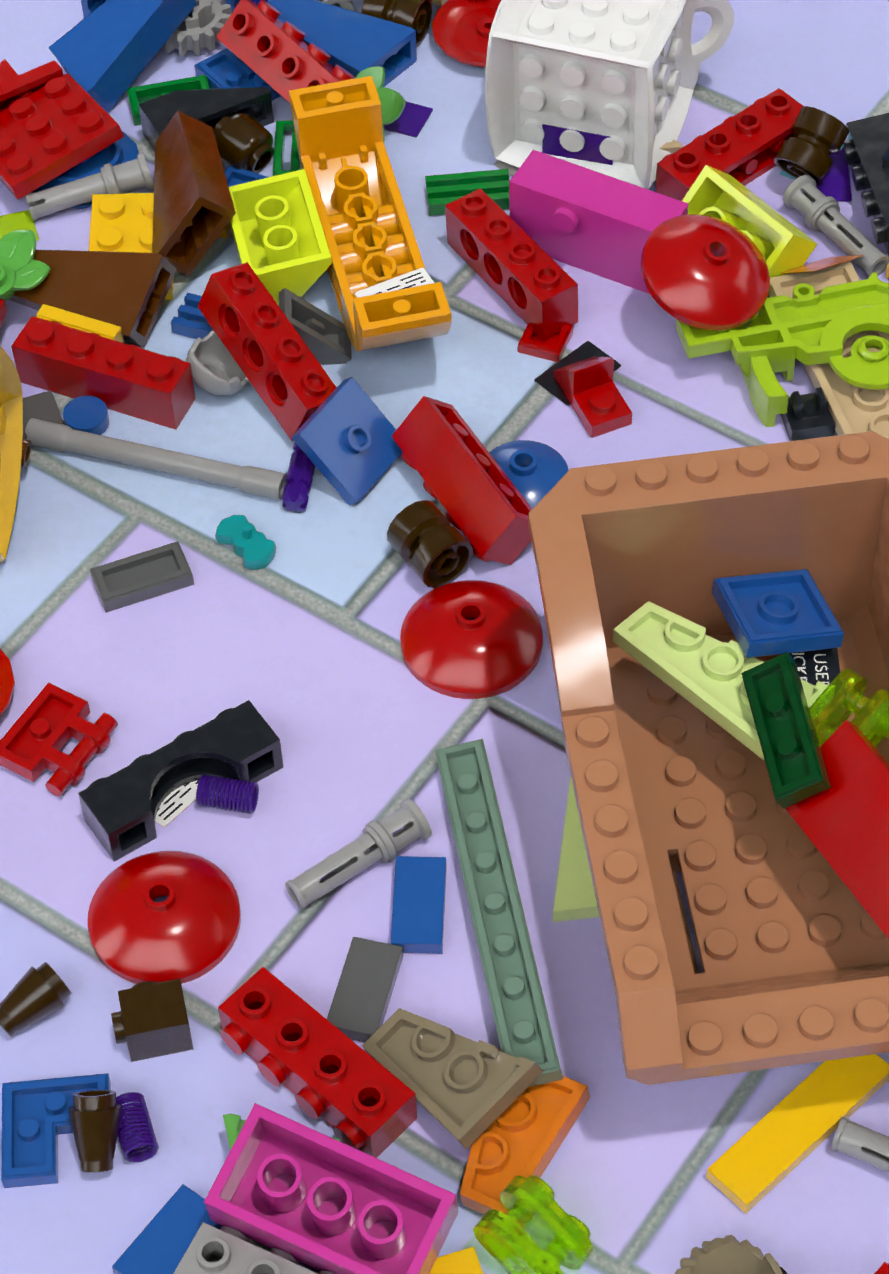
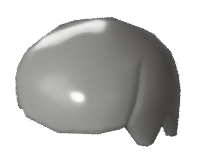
(215, 367)

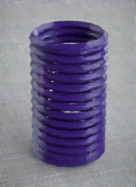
(243, 792)
(138, 1129)

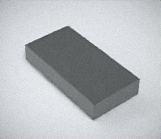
(142, 576)
(365, 988)

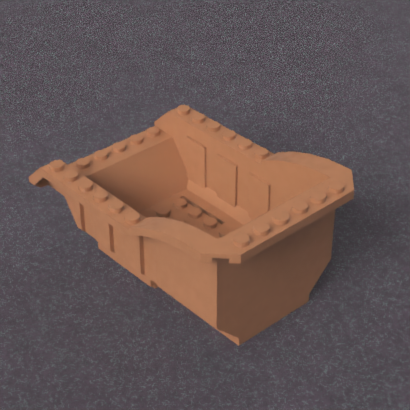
(666, 790)

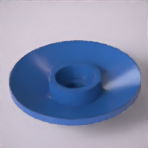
(530, 467)

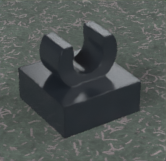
(808, 416)

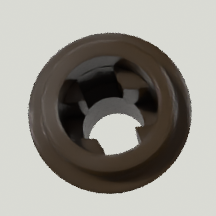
(32, 999)
(95, 1128)

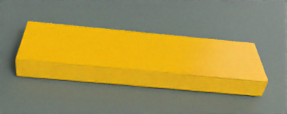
(796, 1128)

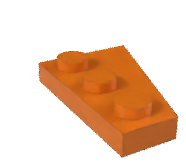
(521, 1141)

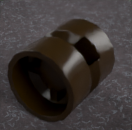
(410, 13)
(814, 139)
(429, 543)

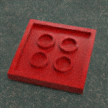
(51, 134)

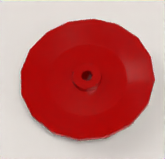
(463, 29)

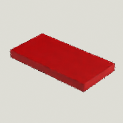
(853, 819)

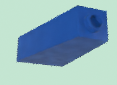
(351, 37)
(117, 43)

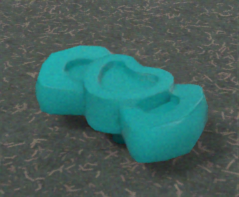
(246, 541)

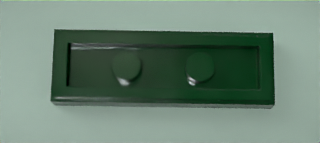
(785, 730)

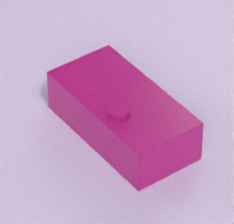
(588, 216)
(328, 1201)

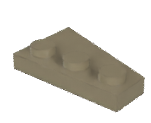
(453, 1077)

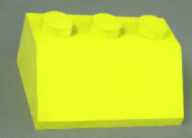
(727, 199)
(280, 232)

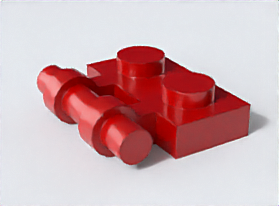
(42, 732)

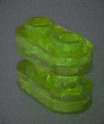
(846, 697)
(536, 1216)

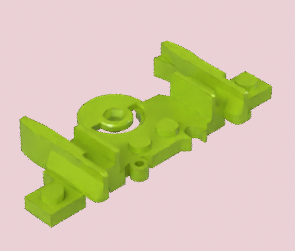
(804, 329)

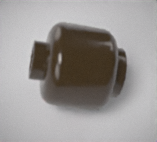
(244, 143)

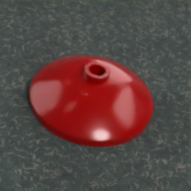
(705, 272)
(475, 655)
(170, 937)

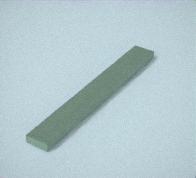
(497, 908)

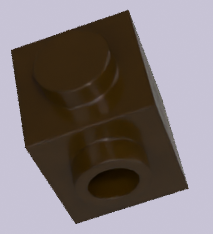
(152, 1020)

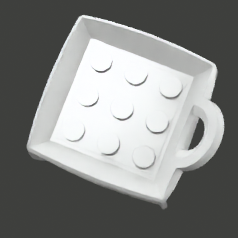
(599, 71)

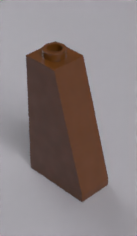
(189, 193)
(104, 286)

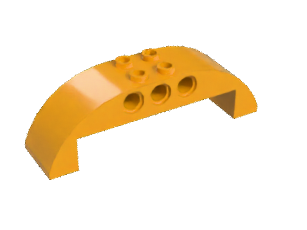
(363, 215)

